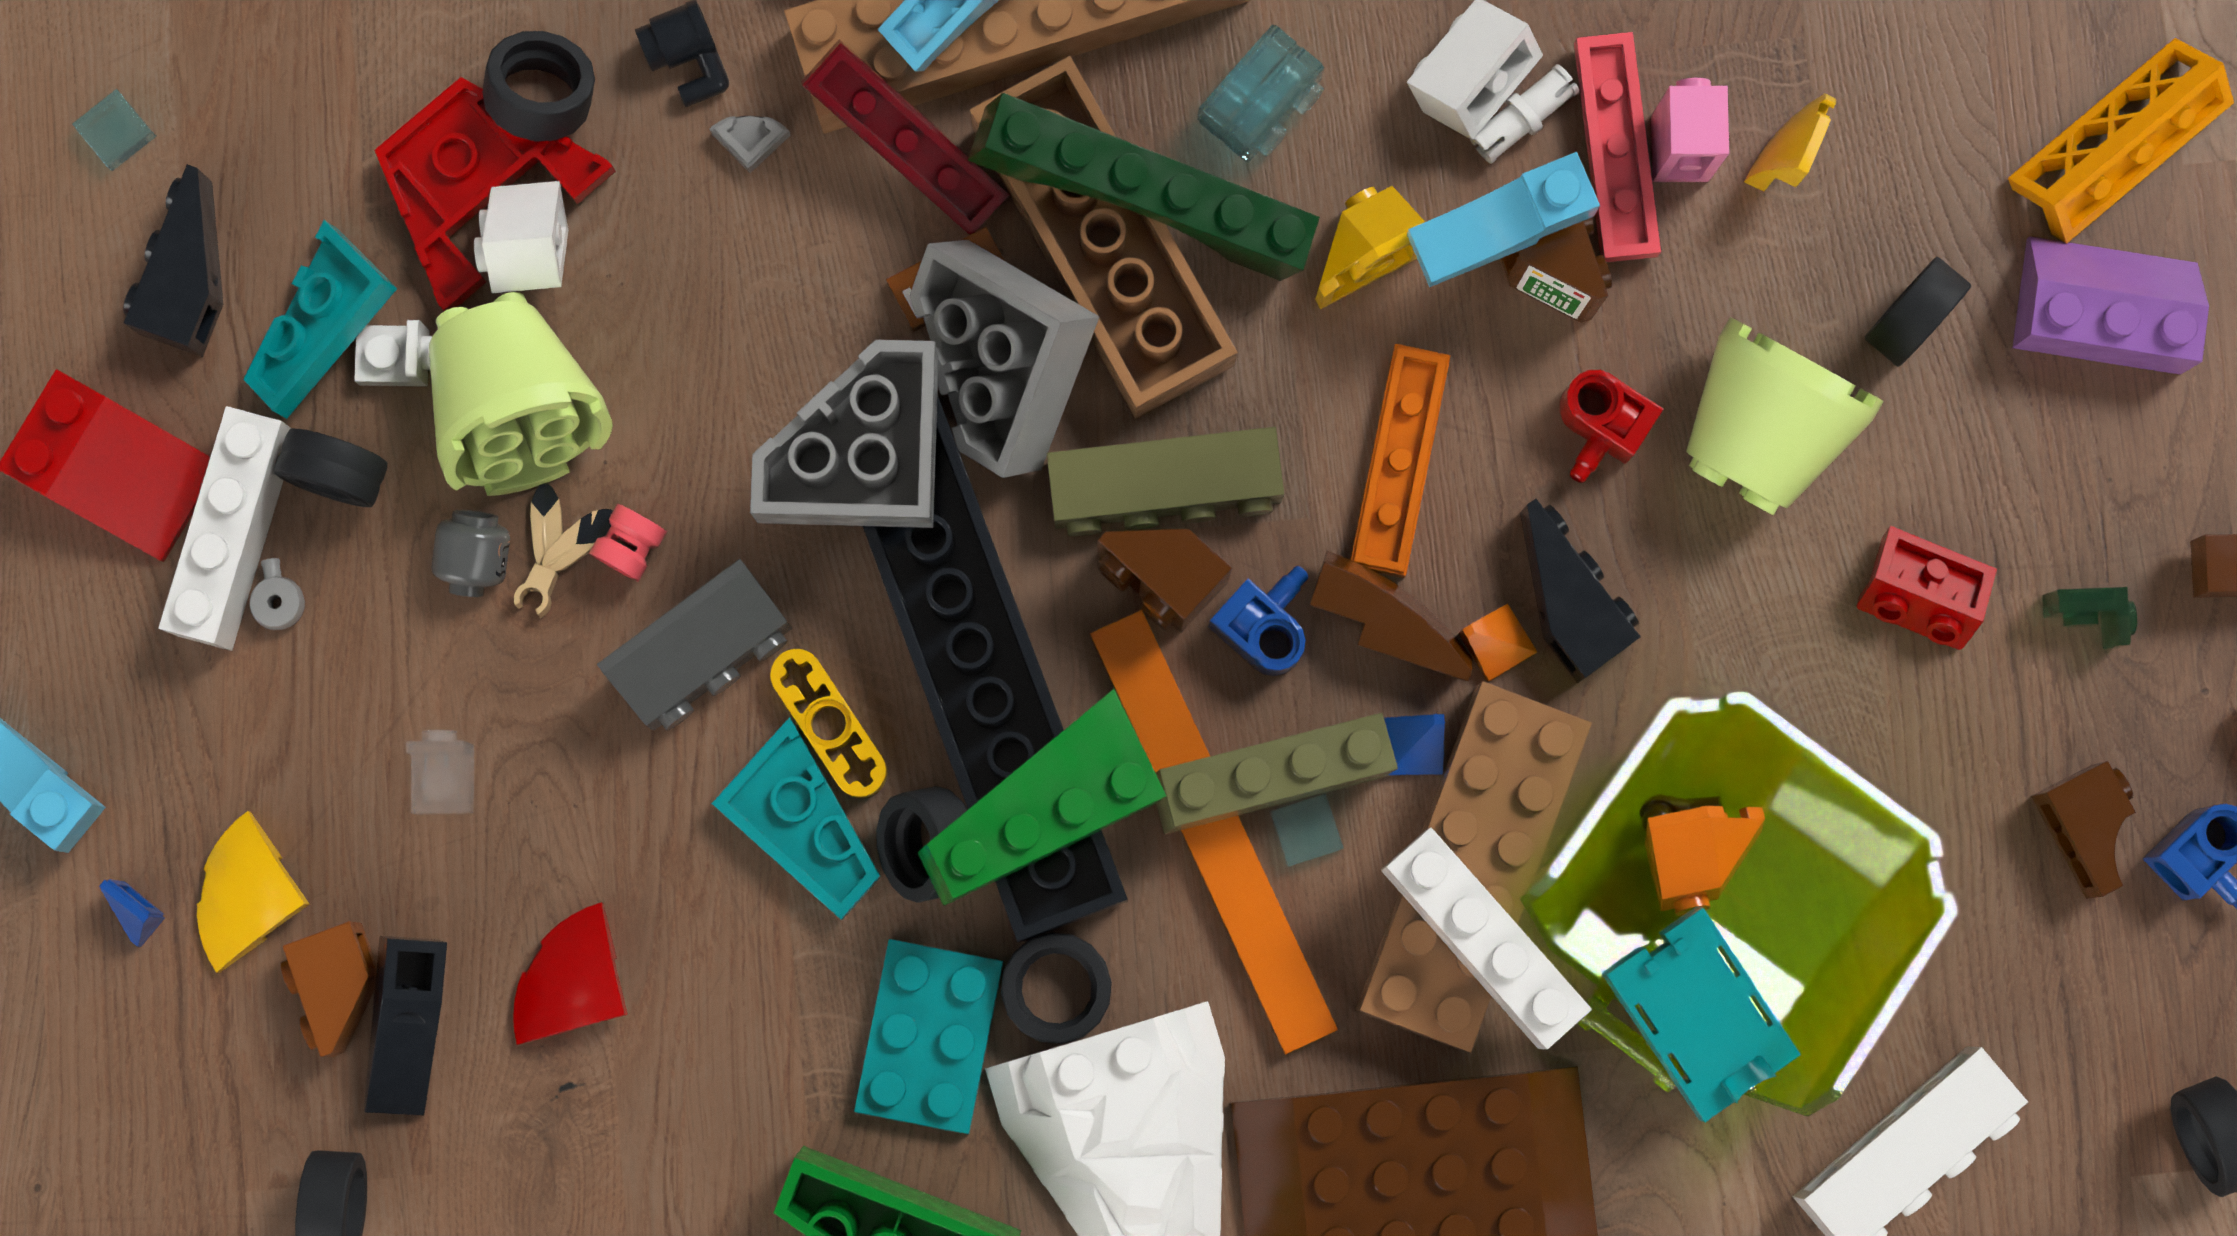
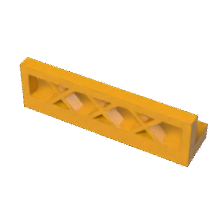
(2134, 141)

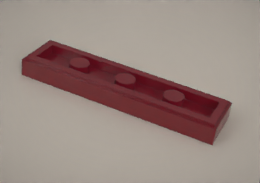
(904, 137)

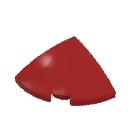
(570, 979)

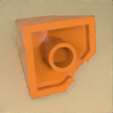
(1698, 853)

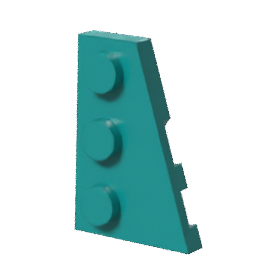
(799, 822)

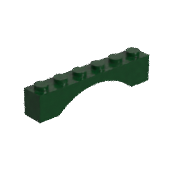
(1080, 159)

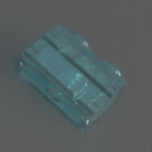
(1262, 94)

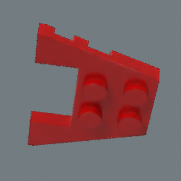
(444, 175)

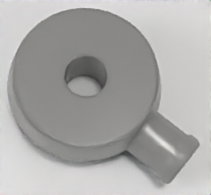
(275, 587)

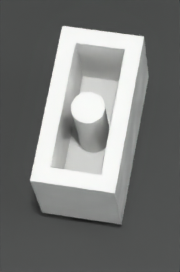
(1474, 68)
(523, 237)

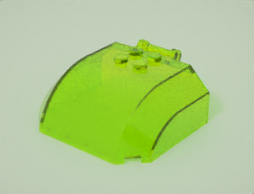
(1821, 913)

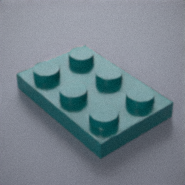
(928, 1036)

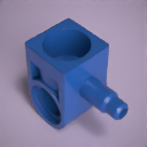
(1253, 613)
(2191, 863)

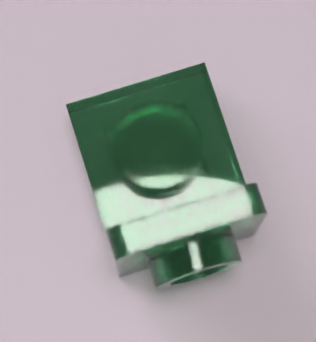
(2084, 606)

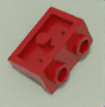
(1927, 589)

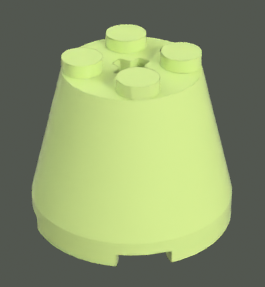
(509, 398)
(1772, 418)

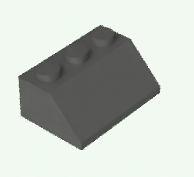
(696, 647)

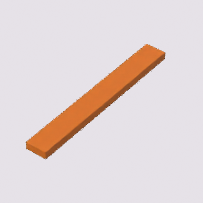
(1219, 847)

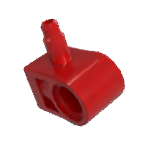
(1616, 431)

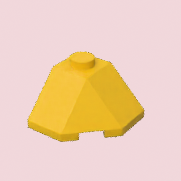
(1367, 243)

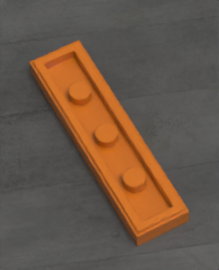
(1400, 460)

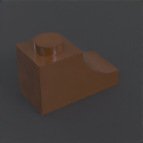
(2085, 821)

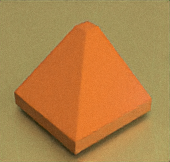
(1497, 642)

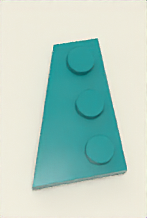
(326, 315)

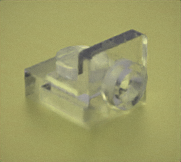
(441, 774)

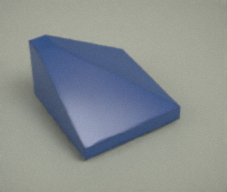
(1417, 743)
(133, 911)

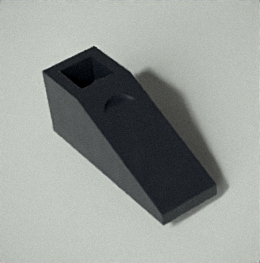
(182, 280)
(1572, 605)
(404, 1024)

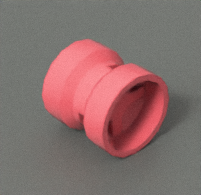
(634, 531)

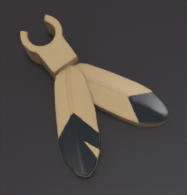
(555, 549)

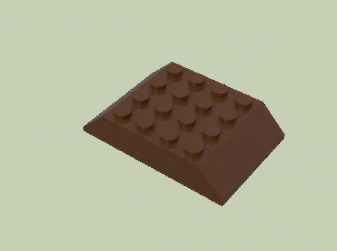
(1419, 1159)

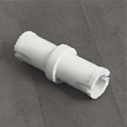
(1525, 113)

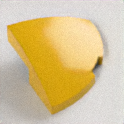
(1793, 146)
(244, 893)

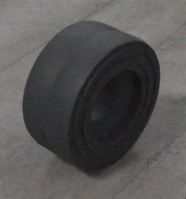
(330, 467)

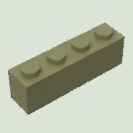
(1165, 479)
(1275, 773)

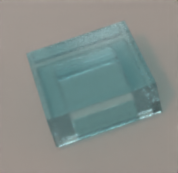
(114, 130)
(1306, 830)

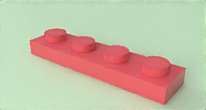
(1617, 147)

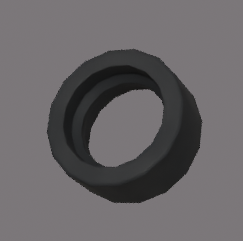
(549, 54)
(1918, 311)
(901, 837)
(1013, 982)
(2208, 1132)
(332, 1195)

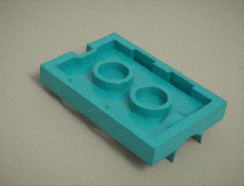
(1701, 1014)

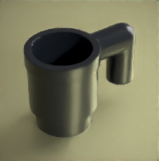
(680, 38)

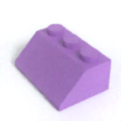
(2111, 306)

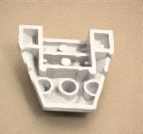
(1125, 1125)

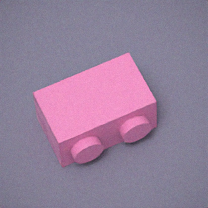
(1690, 132)

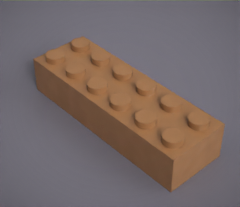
(1121, 265)
(1497, 818)

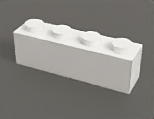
(226, 531)
(1486, 939)
(1914, 1148)

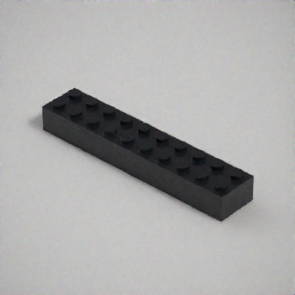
(985, 682)

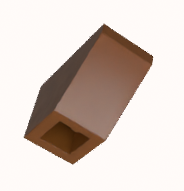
(334, 981)

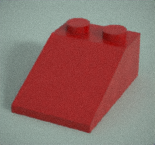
(107, 465)

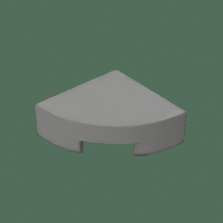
(750, 138)

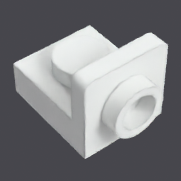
(393, 355)

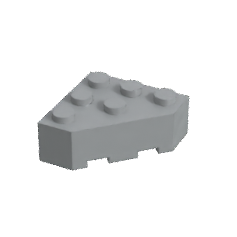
(1003, 352)
(857, 447)

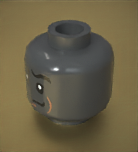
(470, 552)

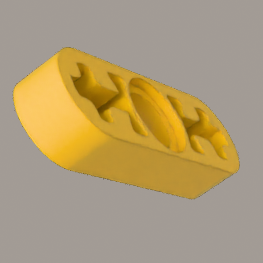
(818, 679)

